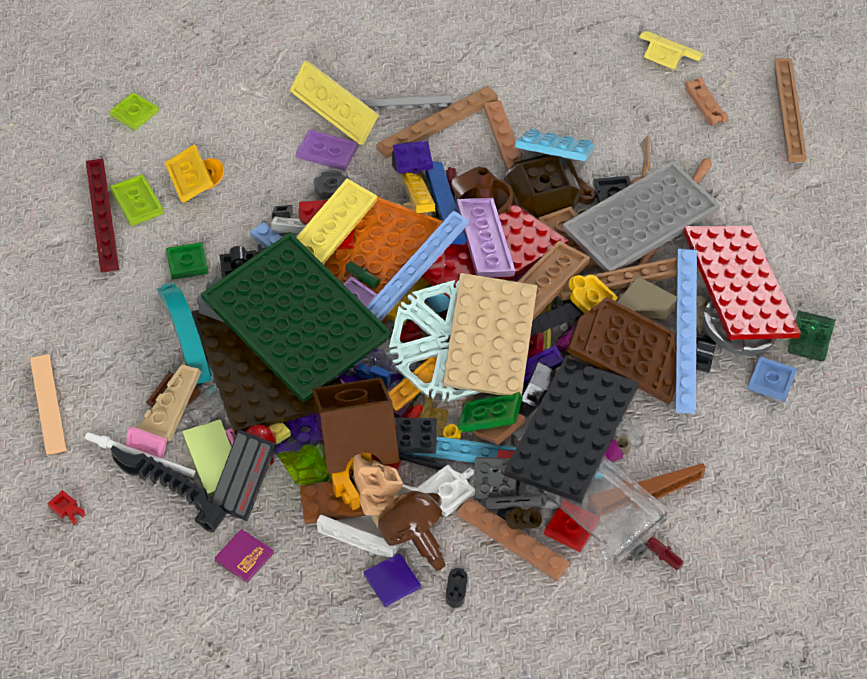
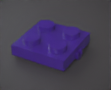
(412, 156)

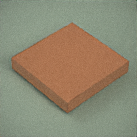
(499, 434)

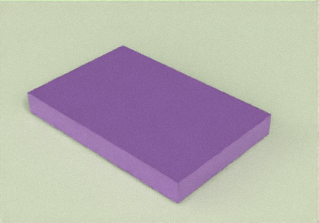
(327, 150)

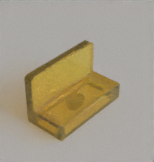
(440, 414)

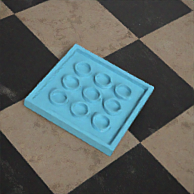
(554, 145)

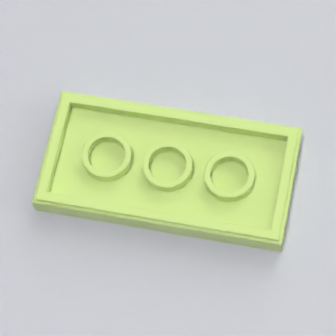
(209, 452)

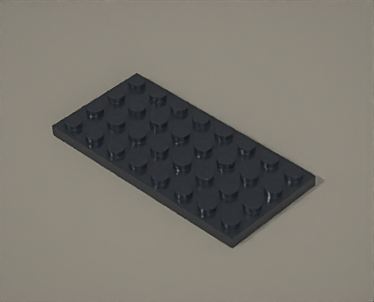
(572, 430)

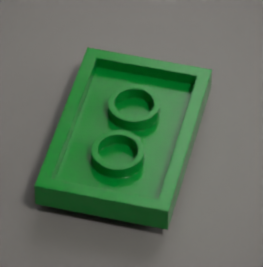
(490, 412)

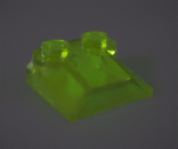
(305, 465)

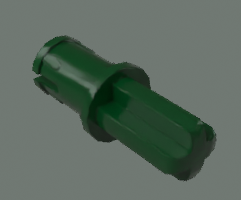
(362, 274)

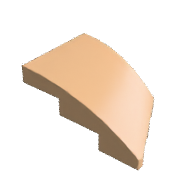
(375, 484)

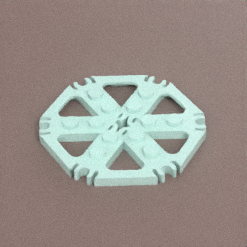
(428, 346)

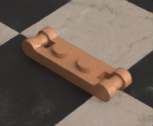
(705, 102)

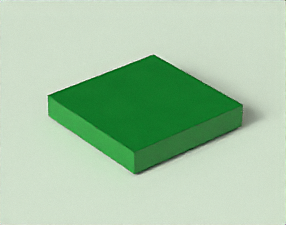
(187, 260)

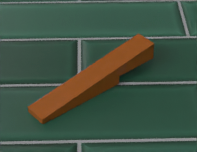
(670, 482)

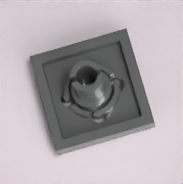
(486, 467)

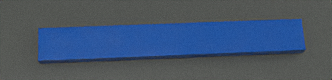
(443, 196)

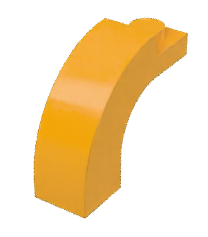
(343, 486)

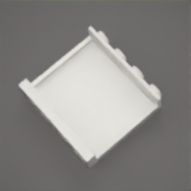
(360, 531)

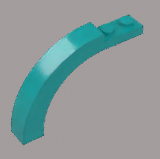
(185, 329)

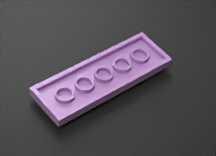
(486, 238)

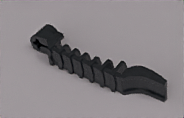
(556, 317)
(209, 515)

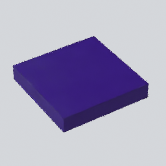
(392, 580)

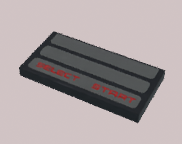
(243, 474)

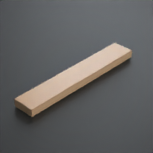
(48, 404)

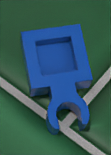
(374, 372)

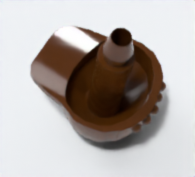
(483, 184)
(410, 519)

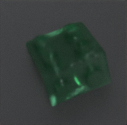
(814, 336)

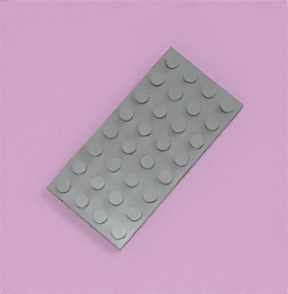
(641, 217)

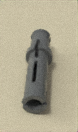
(523, 501)

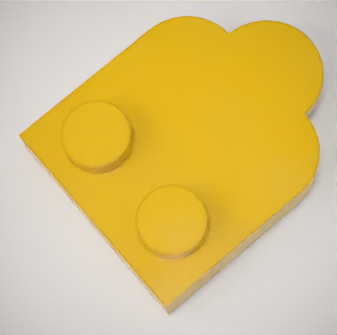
(588, 292)

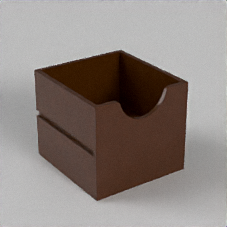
(355, 421)

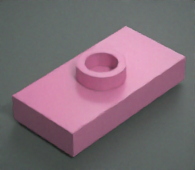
(146, 442)

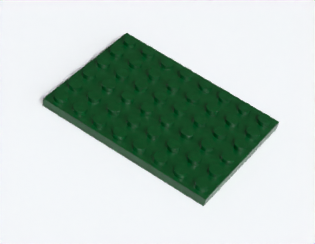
(296, 316)

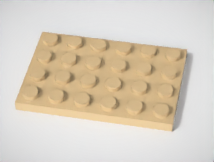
(490, 335)

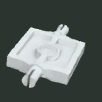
(451, 488)

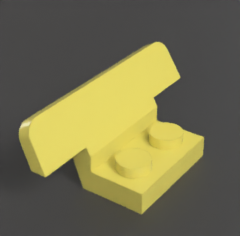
(666, 51)

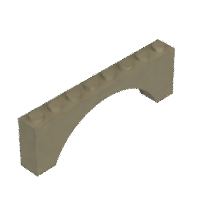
(646, 300)

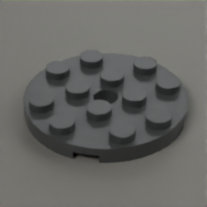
(716, 331)

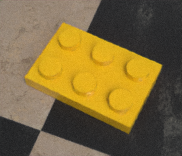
(188, 173)

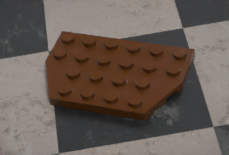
(628, 347)

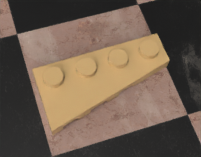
(170, 405)

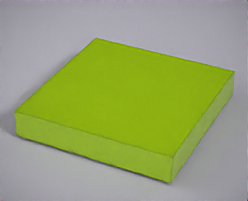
(134, 111)

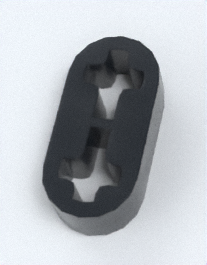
(461, 587)

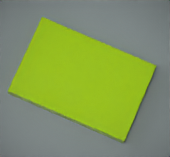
(136, 200)

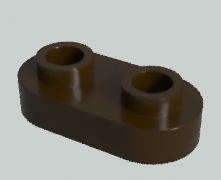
(523, 519)

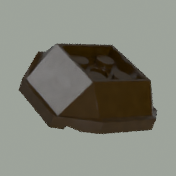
(560, 186)

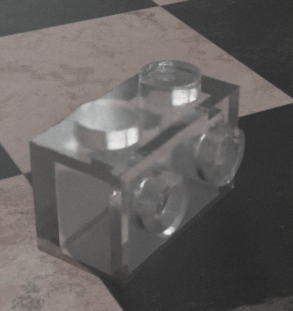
(205, 406)

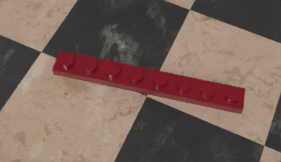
(102, 215)

